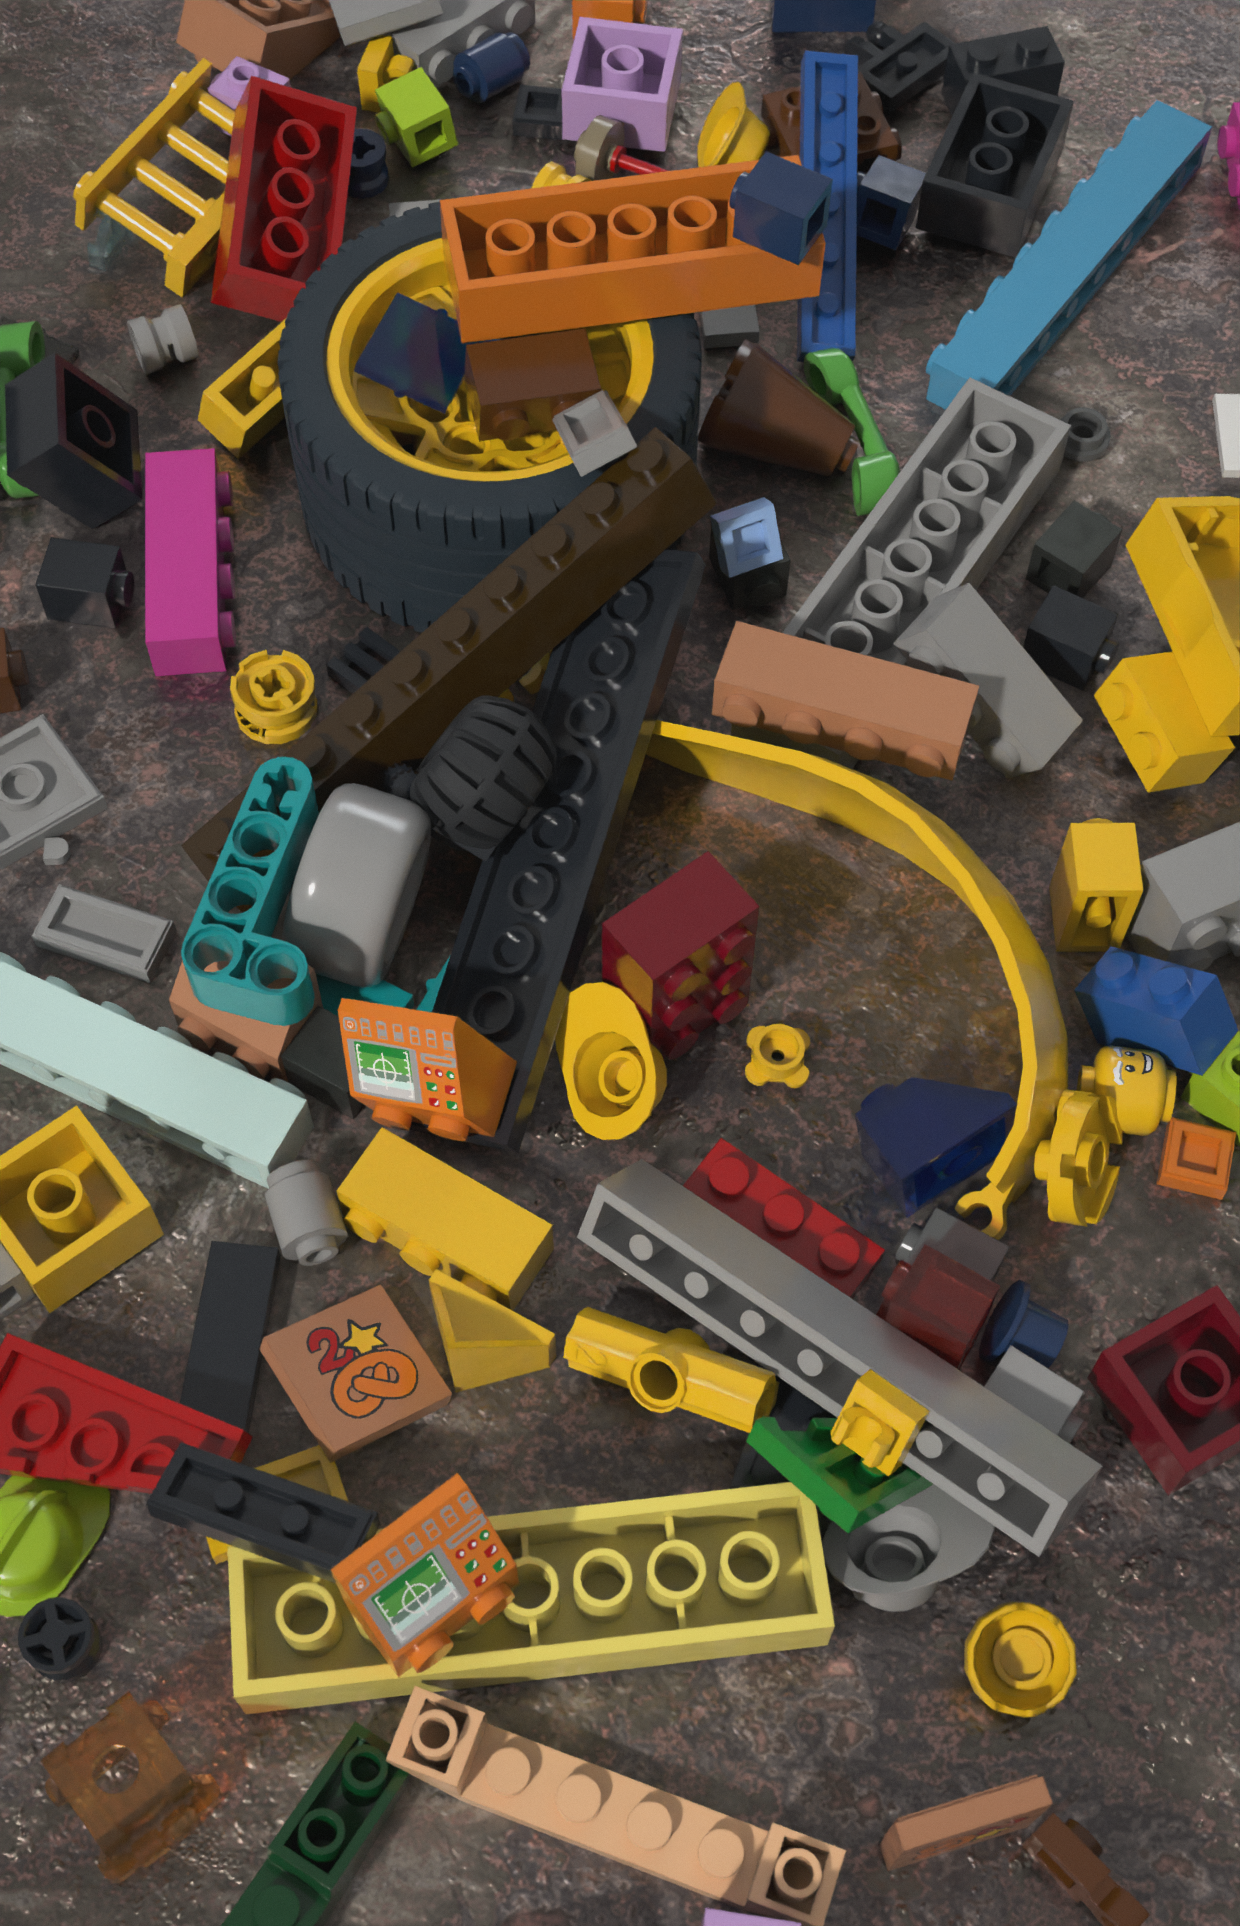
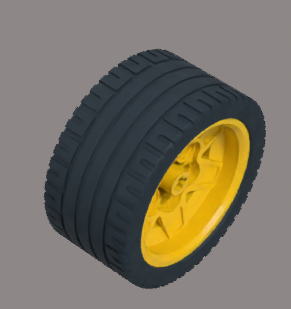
(436, 522)

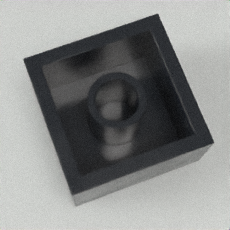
(72, 441)

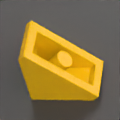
(485, 1338)

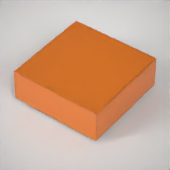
(1196, 1158)

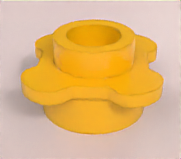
(782, 1039)

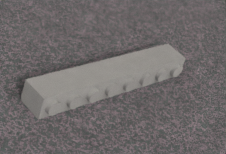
(825, 1341)

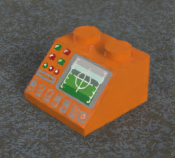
(423, 1069)
(428, 1578)

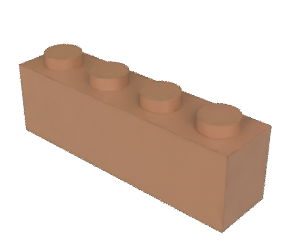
(844, 700)

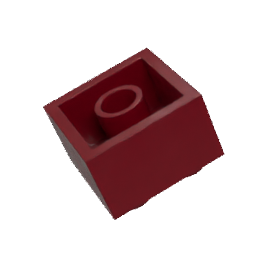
(1178, 1388)

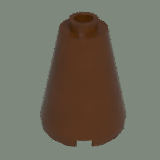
(776, 417)

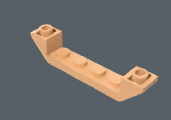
(613, 1815)

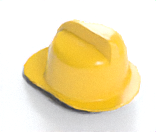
(731, 131)
(608, 1062)

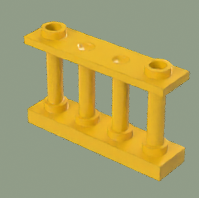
(186, 254)

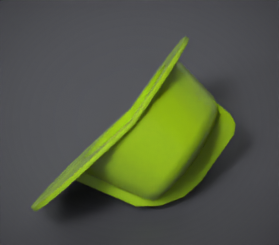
(45, 1538)

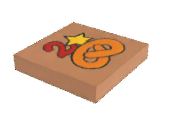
(355, 1372)
(964, 1822)

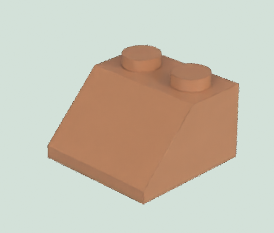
(245, 1039)

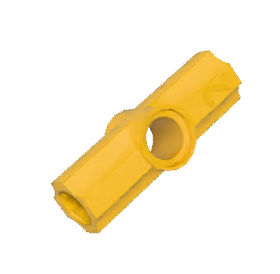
(637, 1357)

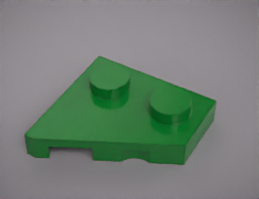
(833, 1473)

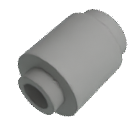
(305, 1213)

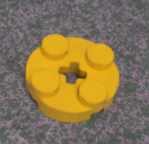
(1077, 1158)

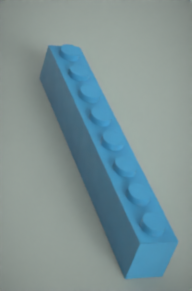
(1071, 256)

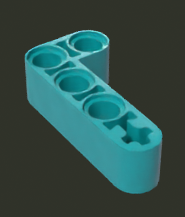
(264, 884)

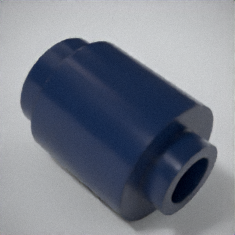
(490, 66)

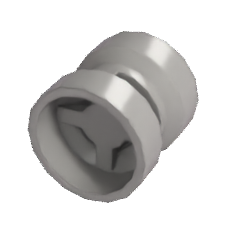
(163, 339)

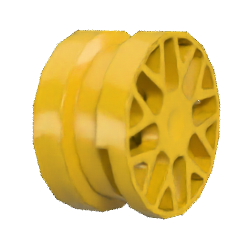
(287, 710)

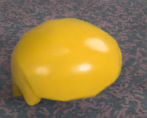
(1020, 1659)

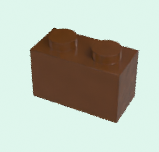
(527, 381)

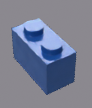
(1157, 1008)

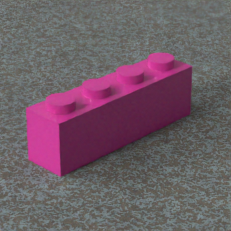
(186, 564)

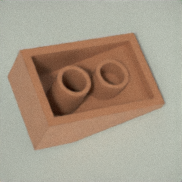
(266, 32)

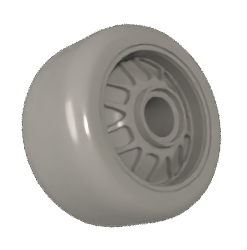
(358, 883)

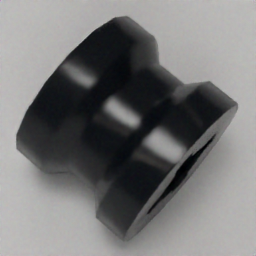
(52, 1626)

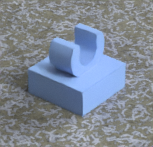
(746, 537)

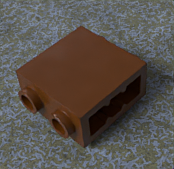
(874, 136)

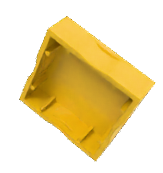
(1192, 576)

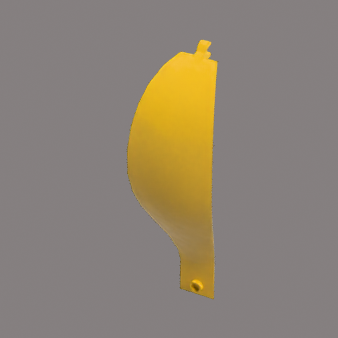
(906, 827)

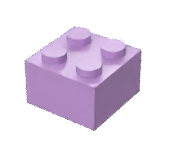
(626, 75)

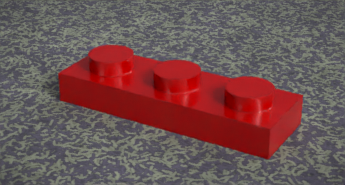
(785, 1218)

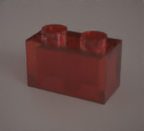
(938, 1304)

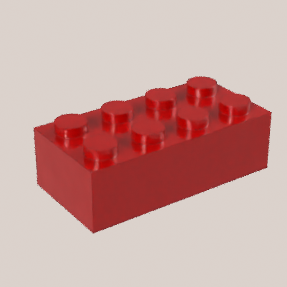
(281, 196)

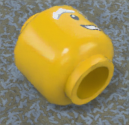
(1136, 1082)

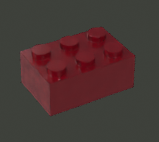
(684, 953)

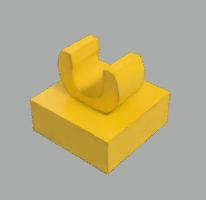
(379, 68)
(879, 1422)

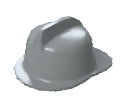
(907, 1550)

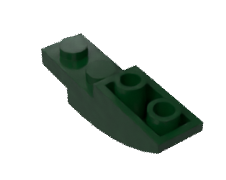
(324, 1837)

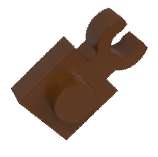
(1073, 1861)

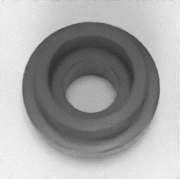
(1088, 434)

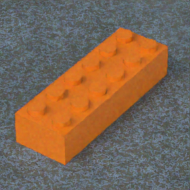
(609, 254)

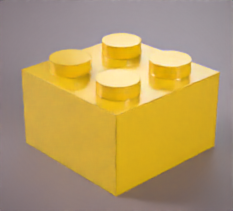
(70, 1209)

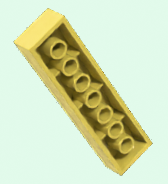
(592, 1596)

